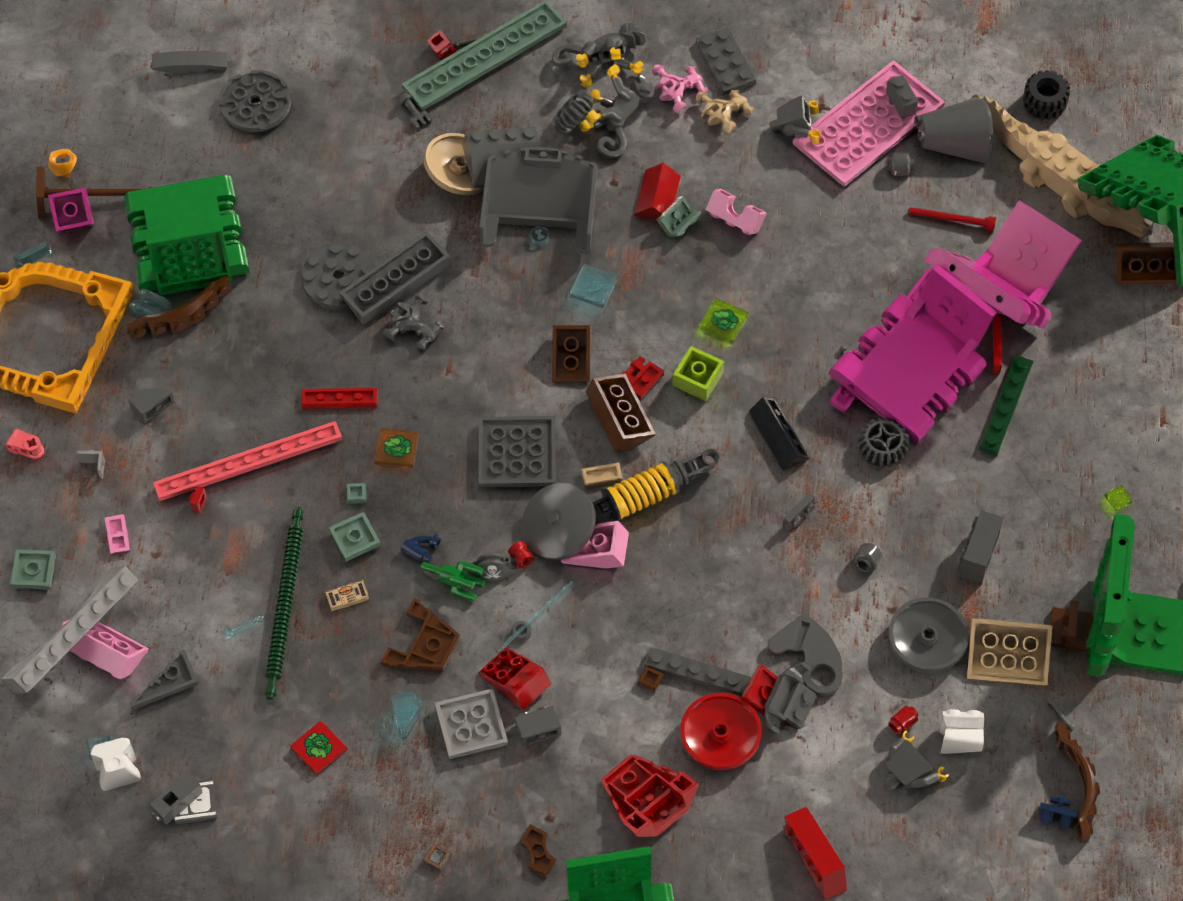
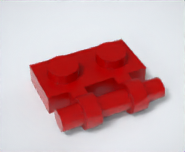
(645, 379)

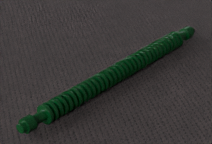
(284, 603)

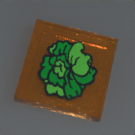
(397, 448)

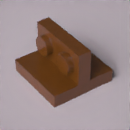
(1070, 627)

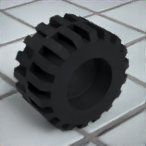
(1046, 83)

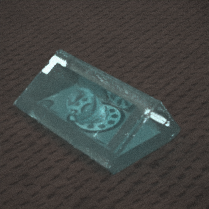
(32, 254)

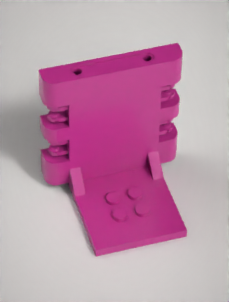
(1016, 266)
(919, 355)

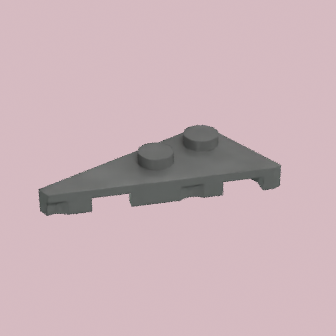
(173, 679)

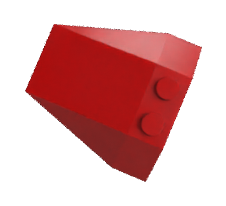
(648, 795)

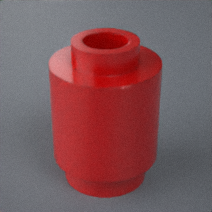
(903, 719)

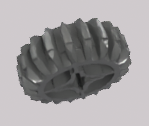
(573, 112)
(875, 448)

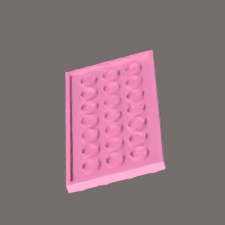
(864, 126)

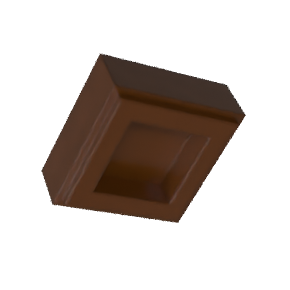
(650, 679)

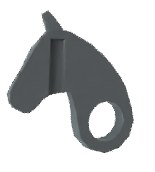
(818, 649)

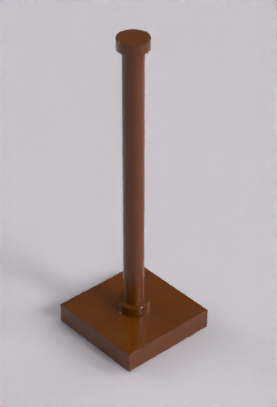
(42, 192)

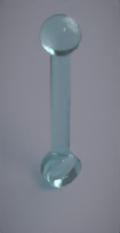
(230, 632)

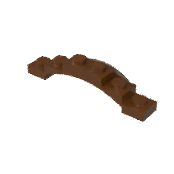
(182, 316)
(1087, 774)

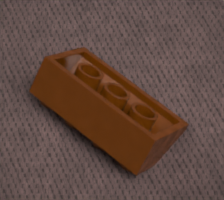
(1144, 263)
(619, 412)

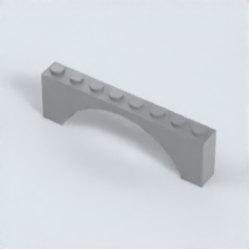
(109, 590)

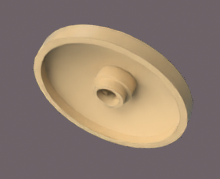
(448, 165)

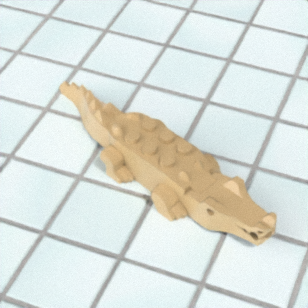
(1057, 165)

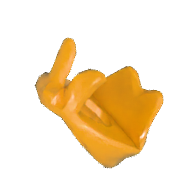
(62, 169)

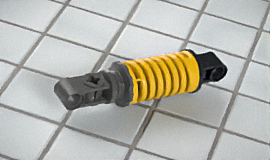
(651, 486)

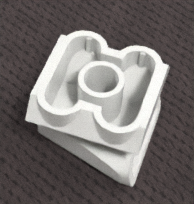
(961, 731)
(115, 763)

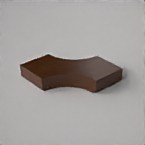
(535, 842)

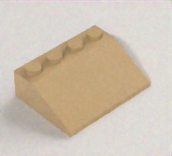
(1009, 651)

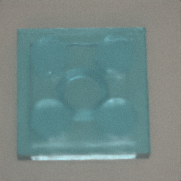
(594, 286)

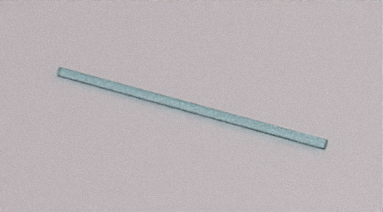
(534, 616)

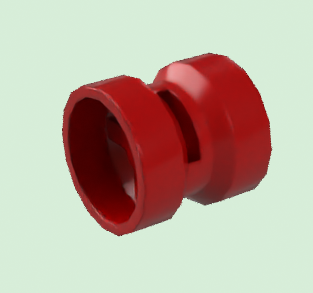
(520, 554)

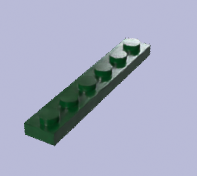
(1006, 405)

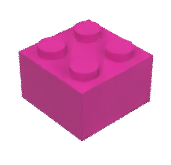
(71, 209)

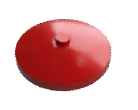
(720, 731)

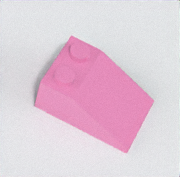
(604, 548)

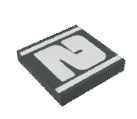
(202, 808)

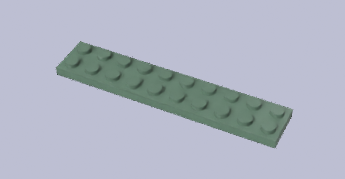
(484, 55)

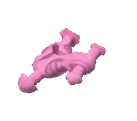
(673, 86)

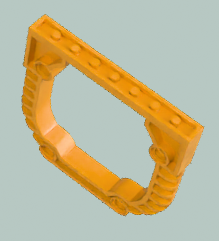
(111, 294)

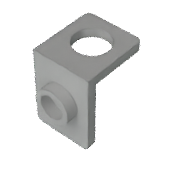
(92, 456)

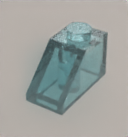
(406, 711)

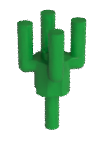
(457, 577)

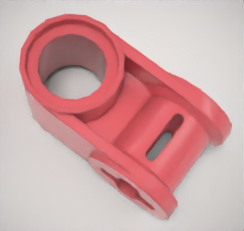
(25, 444)

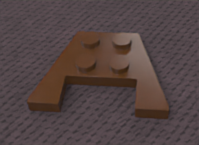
(432, 645)

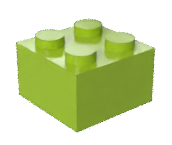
(698, 373)

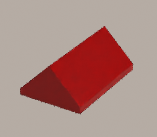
(657, 191)

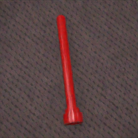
(988, 223)

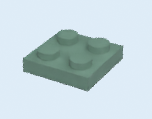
(354, 536)
(33, 569)

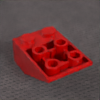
(515, 677)

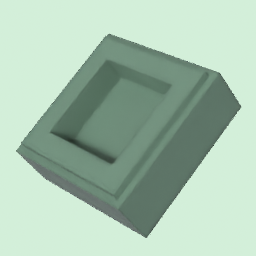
(356, 493)

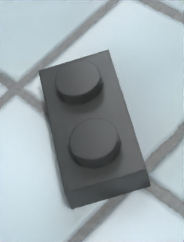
(795, 516)

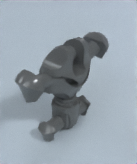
(409, 320)

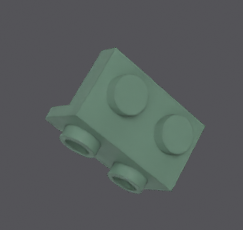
(678, 218)

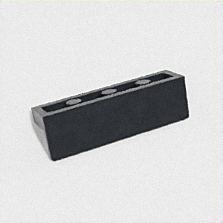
(778, 432)

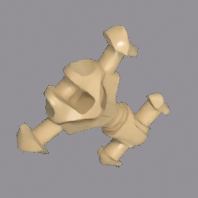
(720, 110)

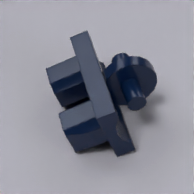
(1067, 815)

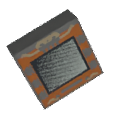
(437, 857)

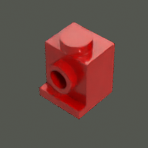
(441, 45)

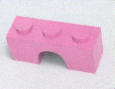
(721, 206)

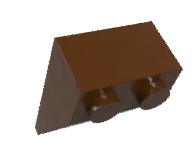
(571, 353)

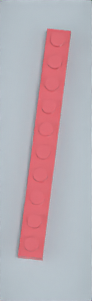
(247, 461)

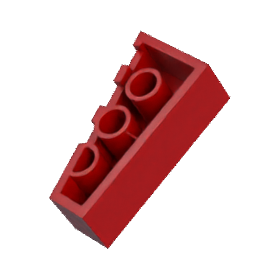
(816, 852)

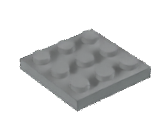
(471, 723)

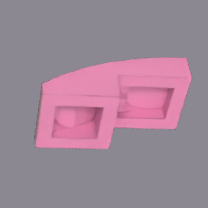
(117, 534)

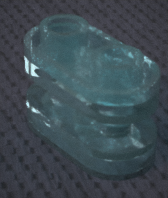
(148, 304)

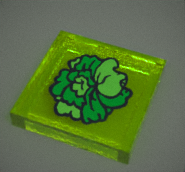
(724, 320)

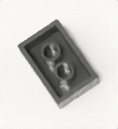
(980, 546)

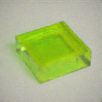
(1118, 498)

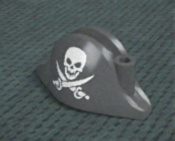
(495, 566)

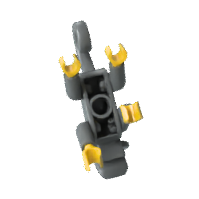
(604, 49)
(617, 110)

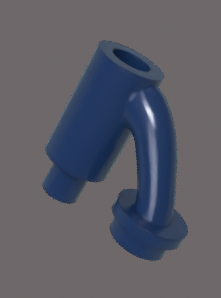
(417, 552)

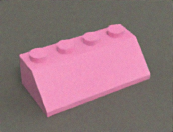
(109, 650)

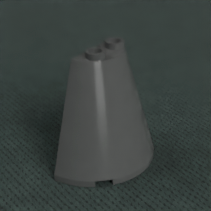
(958, 130)

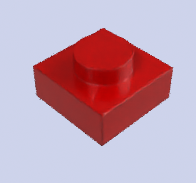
(197, 499)

